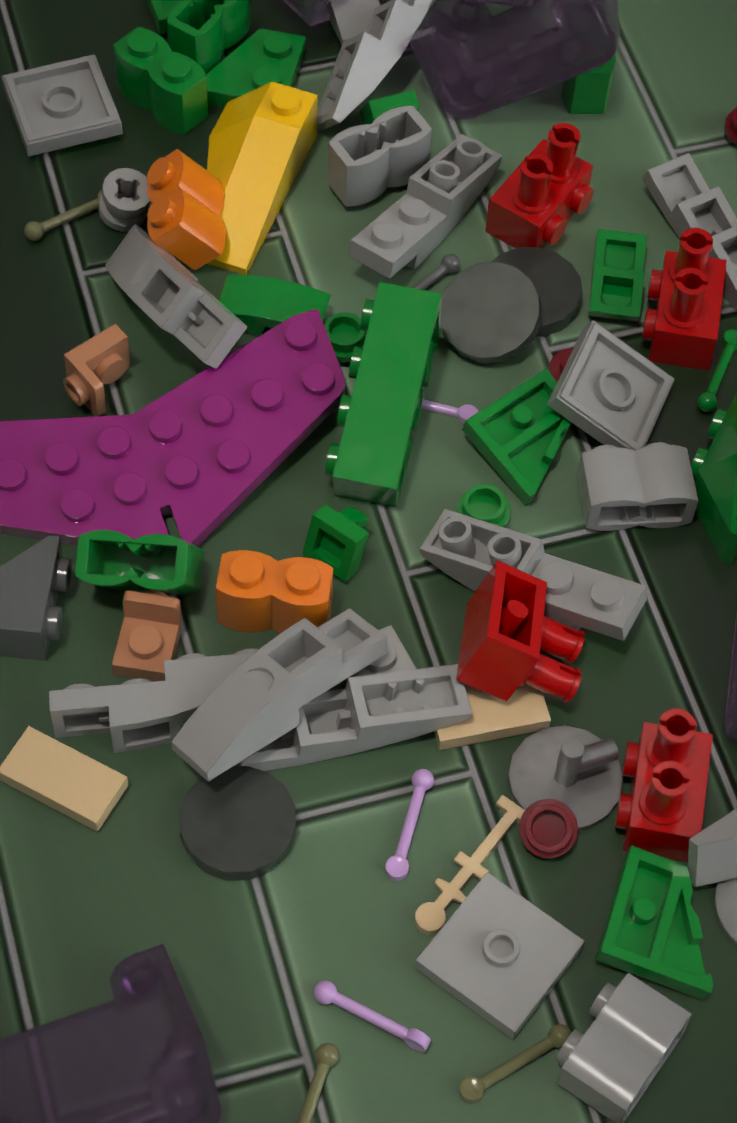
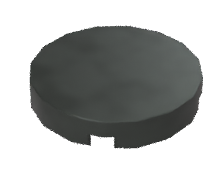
(554, 281)
(490, 312)
(238, 823)

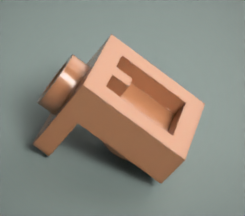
(96, 363)
(147, 635)

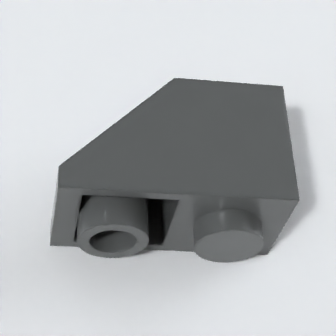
(30, 598)

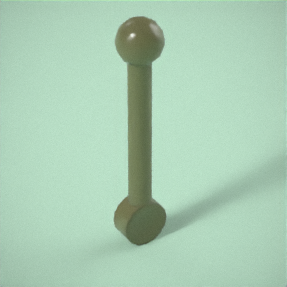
(35, 230)
(326, 1057)
(473, 1088)

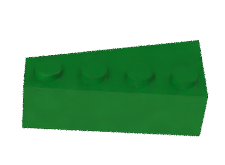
(386, 395)

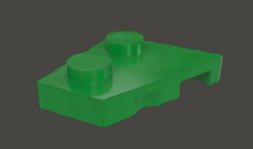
(256, 62)
(520, 434)
(654, 925)

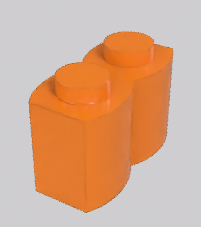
(185, 209)
(269, 594)

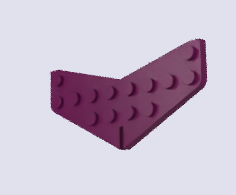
(180, 455)

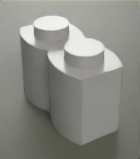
(378, 155)
(636, 487)
(622, 1047)

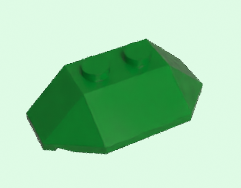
(717, 483)

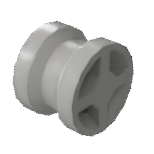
(124, 212)

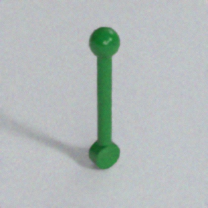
(708, 401)

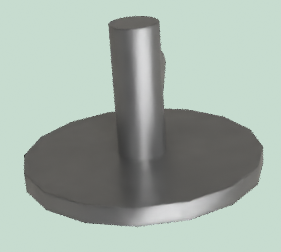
(569, 768)

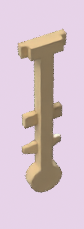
(431, 915)

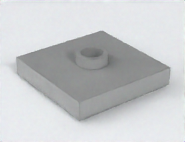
(61, 105)
(610, 390)
(499, 955)

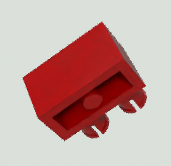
(542, 192)
(687, 304)
(505, 637)
(666, 786)

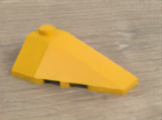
(257, 157)

